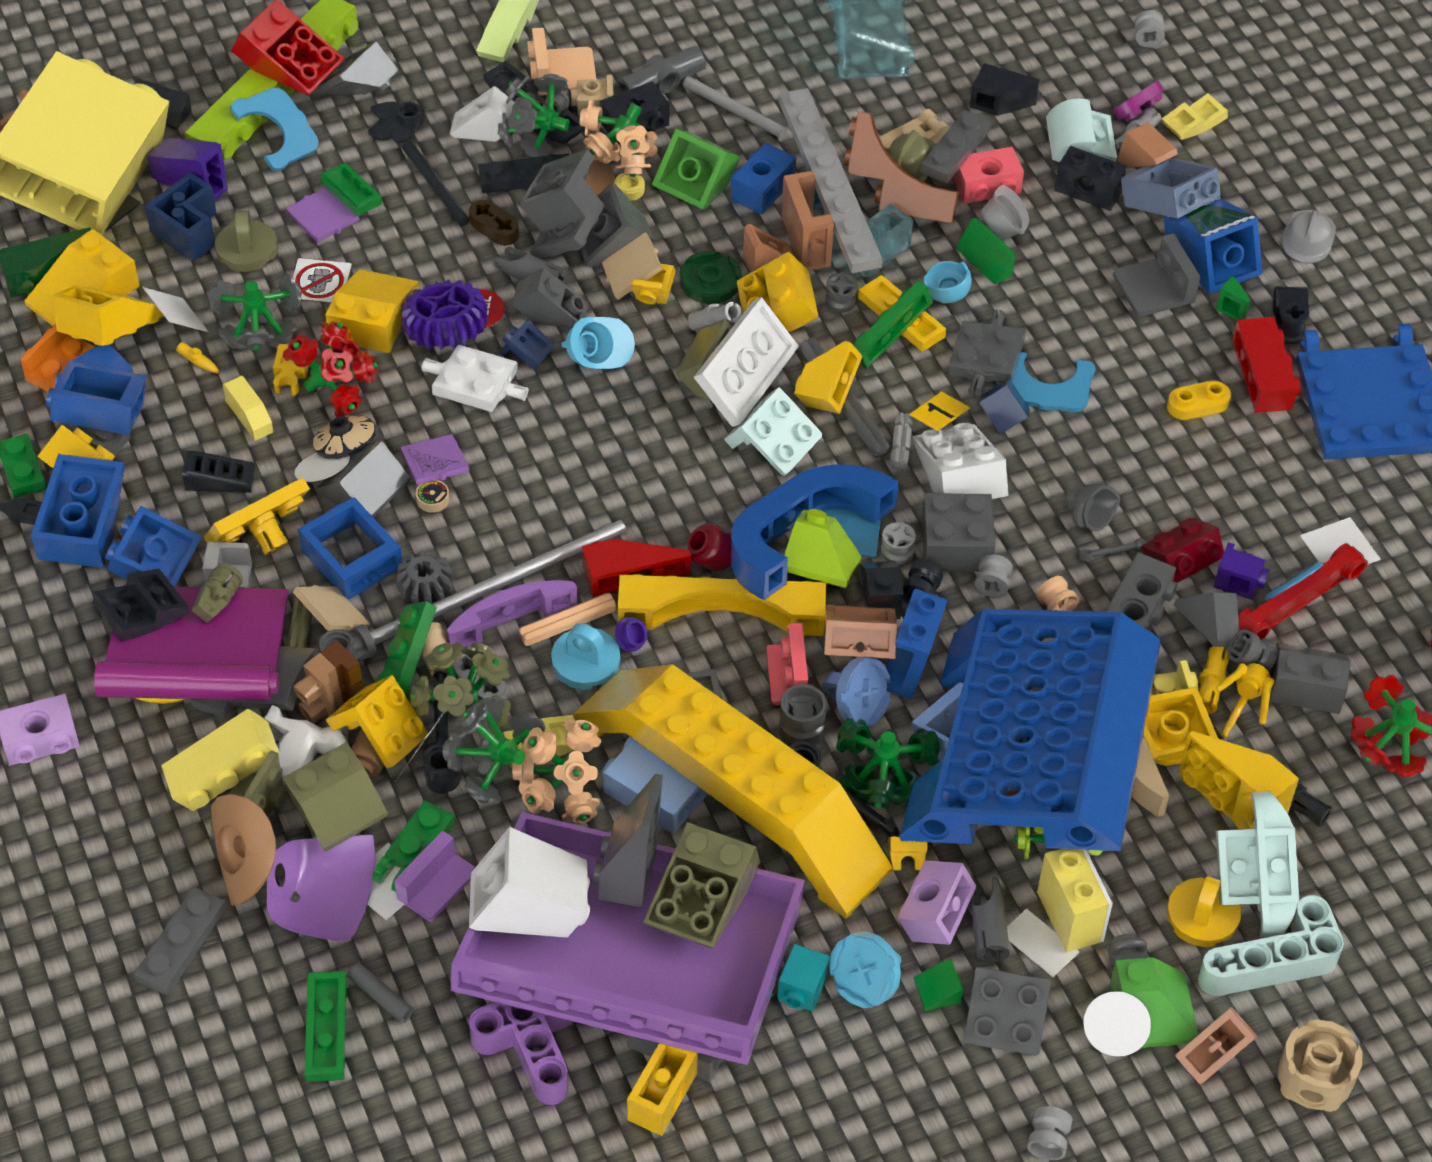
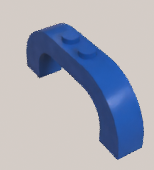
(820, 488)

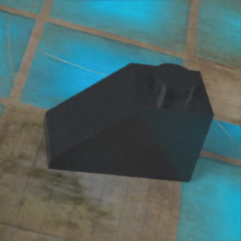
(882, 585)

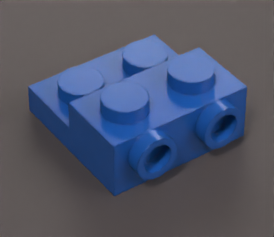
(152, 544)

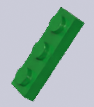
(893, 322)
(408, 643)
(326, 1026)

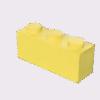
(219, 760)

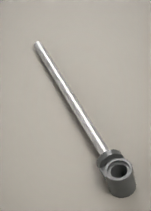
(362, 642)

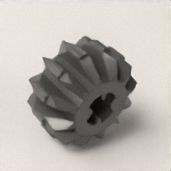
(424, 578)

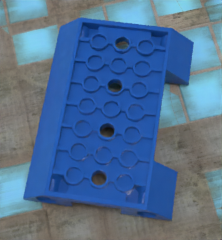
(1081, 728)

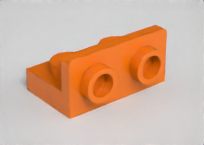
(51, 356)

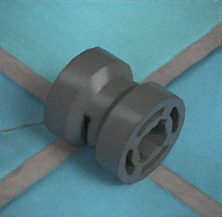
(1248, 649)

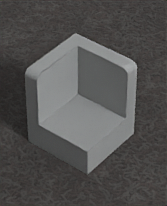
(228, 553)

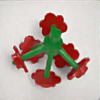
(1404, 721)

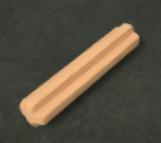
(567, 619)

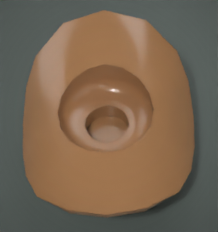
(243, 845)

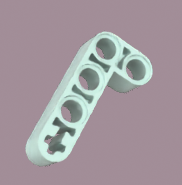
(1227, 967)

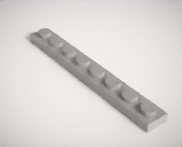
(830, 181)

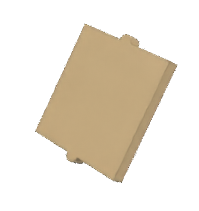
(631, 262)
(330, 607)

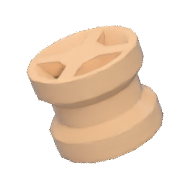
(1056, 595)

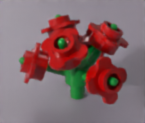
(335, 365)

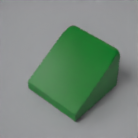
(1233, 300)
(939, 986)

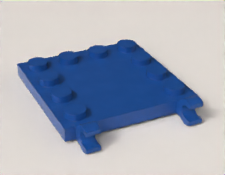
(1368, 397)

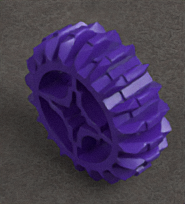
(444, 314)

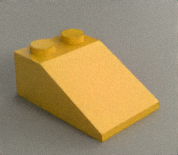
(88, 263)
(371, 308)

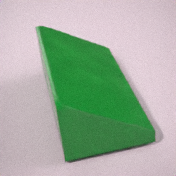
(986, 252)

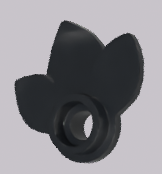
(396, 121)

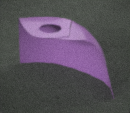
(330, 885)

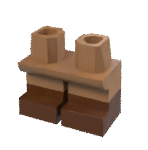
(329, 682)

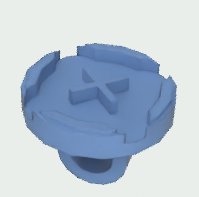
(860, 690)

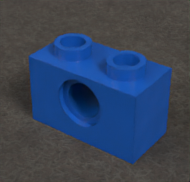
(762, 178)

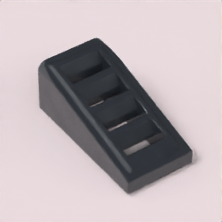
(206, 463)

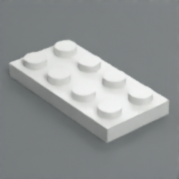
(746, 362)

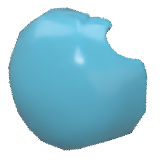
(948, 281)

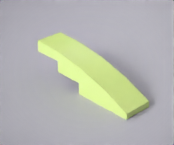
(505, 28)

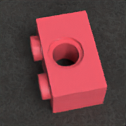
(986, 172)

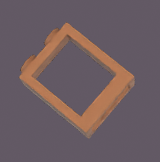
(852, 624)

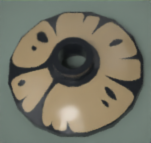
(344, 436)

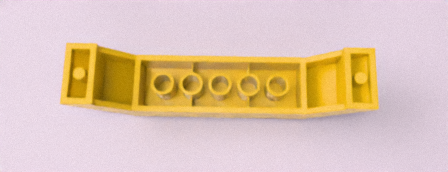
(747, 774)

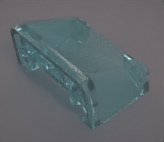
(871, 38)

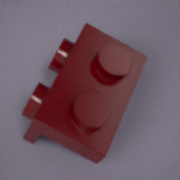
(1187, 547)

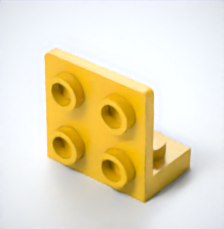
(385, 719)

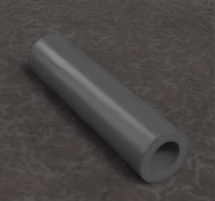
(380, 992)

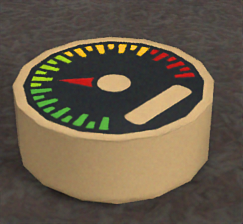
(432, 496)

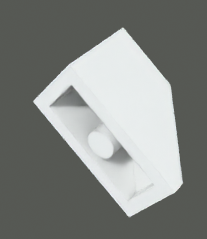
(481, 117)

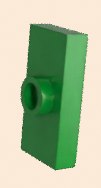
(351, 189)

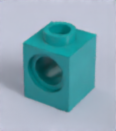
(803, 978)

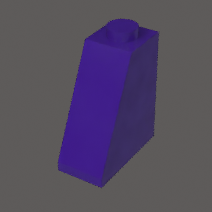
(179, 157)

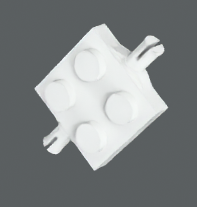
(475, 378)

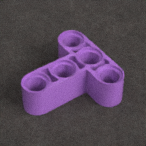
(522, 1036)

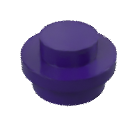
(630, 634)

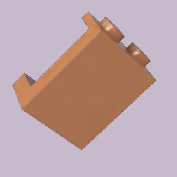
(808, 235)

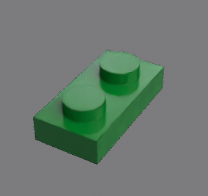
(21, 466)

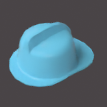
(600, 343)

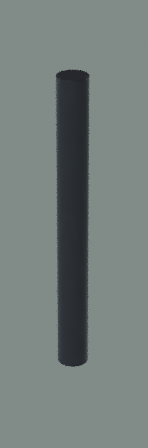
(435, 183)

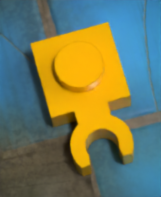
(287, 372)

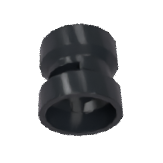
(922, 576)

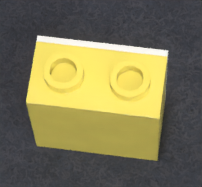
(1074, 898)

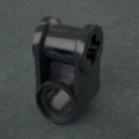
(1291, 312)

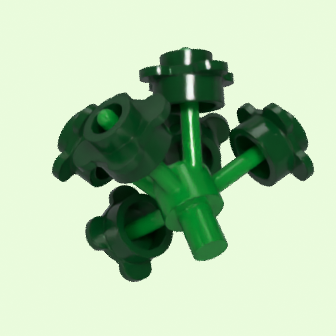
(887, 752)

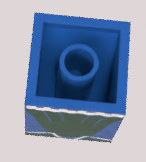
(1219, 242)

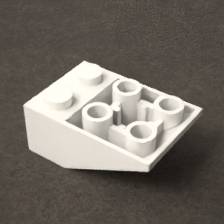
(962, 461)

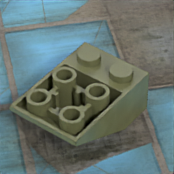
(702, 885)

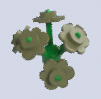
(461, 693)

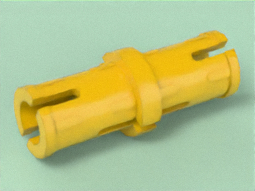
(1212, 676)

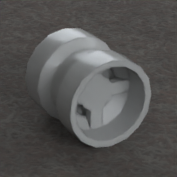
(1050, 1127)

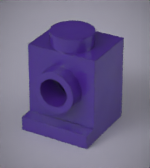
(1240, 573)

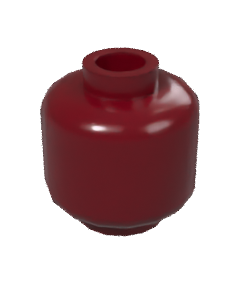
(710, 547)

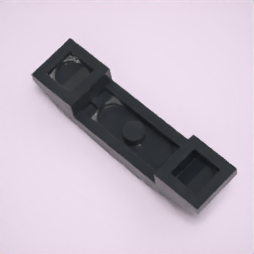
(506, 73)

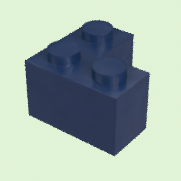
(184, 216)

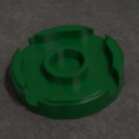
(710, 277)

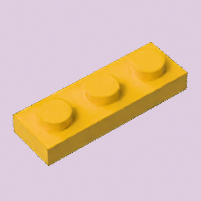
(882, 295)

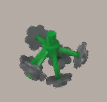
(530, 115)
(255, 307)
(494, 750)

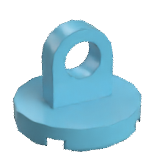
(585, 657)
(865, 969)

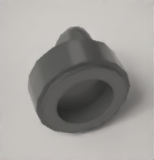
(1127, 947)

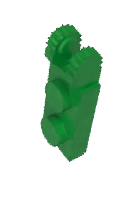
(413, 839)

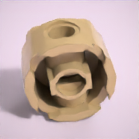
(1319, 1065)

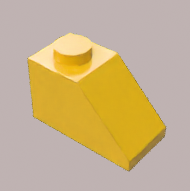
(828, 378)

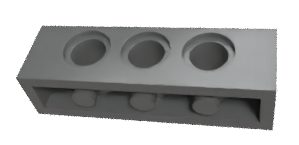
(1145, 590)

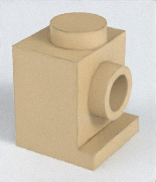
(591, 90)

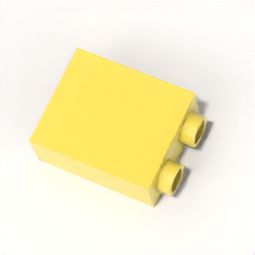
(79, 143)

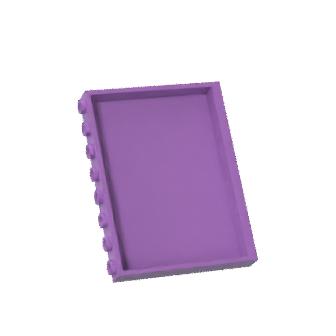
(636, 976)

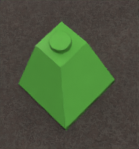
(1163, 994)

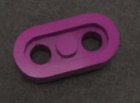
(1148, 96)

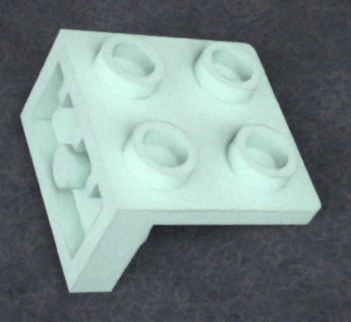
(777, 431)

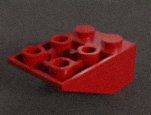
(286, 49)

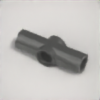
(665, 72)

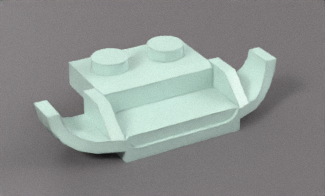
(1261, 865)

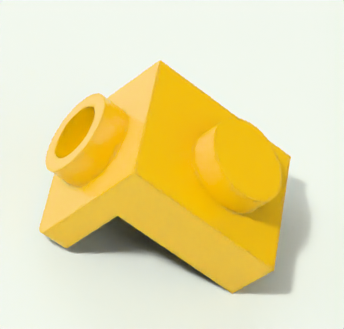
(655, 288)

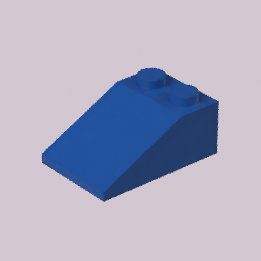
(79, 511)

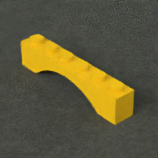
(665, 598)

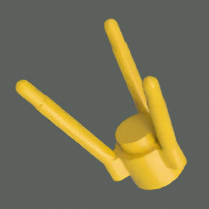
(1251, 683)

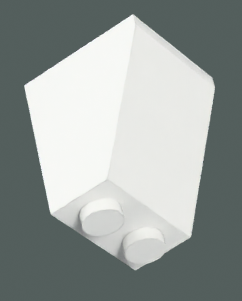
(528, 888)

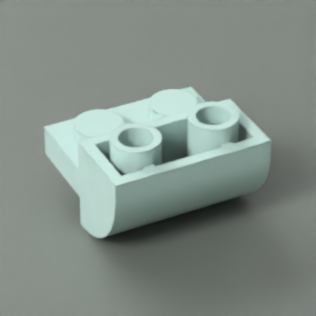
(1078, 126)

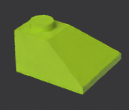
(821, 549)

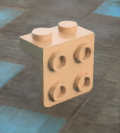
(566, 62)

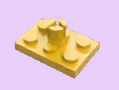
(260, 518)

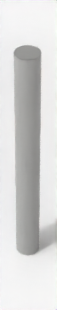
(734, 106)

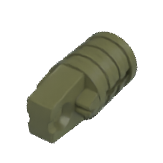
(216, 592)

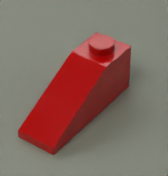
(609, 559)

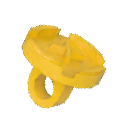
(1197, 913)

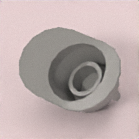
(1005, 213)
(1308, 236)

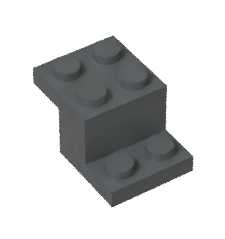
(562, 205)

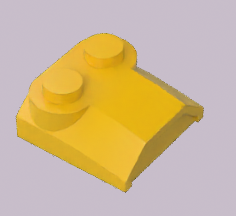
(1169, 722)

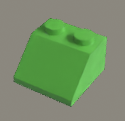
(695, 169)

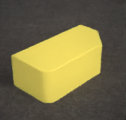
(248, 407)

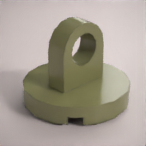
(246, 244)

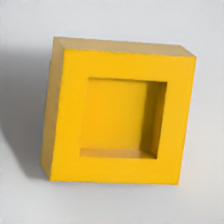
(898, 849)

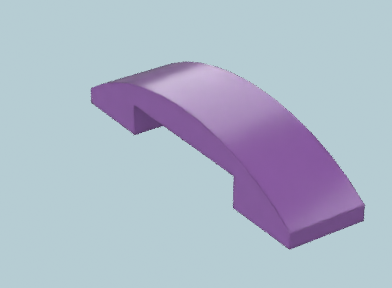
(511, 604)

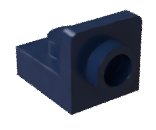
(527, 344)

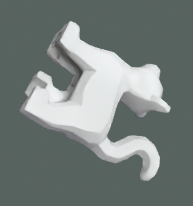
(301, 740)

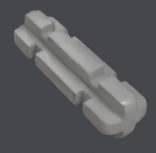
(901, 441)

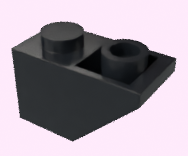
(1003, 91)

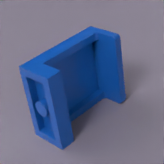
(914, 642)

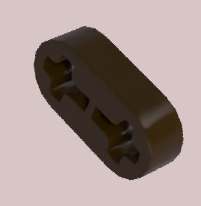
(497, 220)

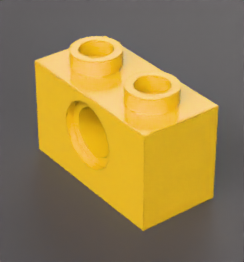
(661, 1087)

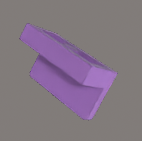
(433, 878)

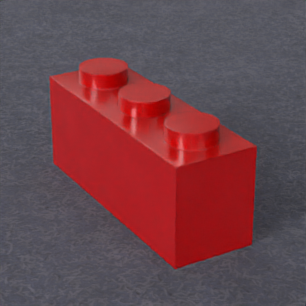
(1265, 364)

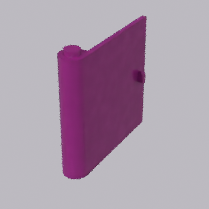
(195, 659)

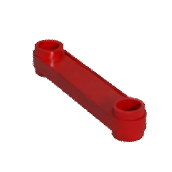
(1343, 564)

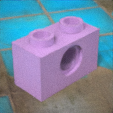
(49, 718)
(937, 902)

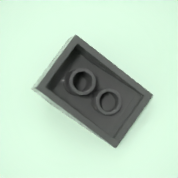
(631, 849)

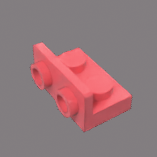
(787, 663)

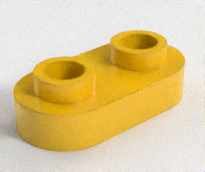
(1201, 401)

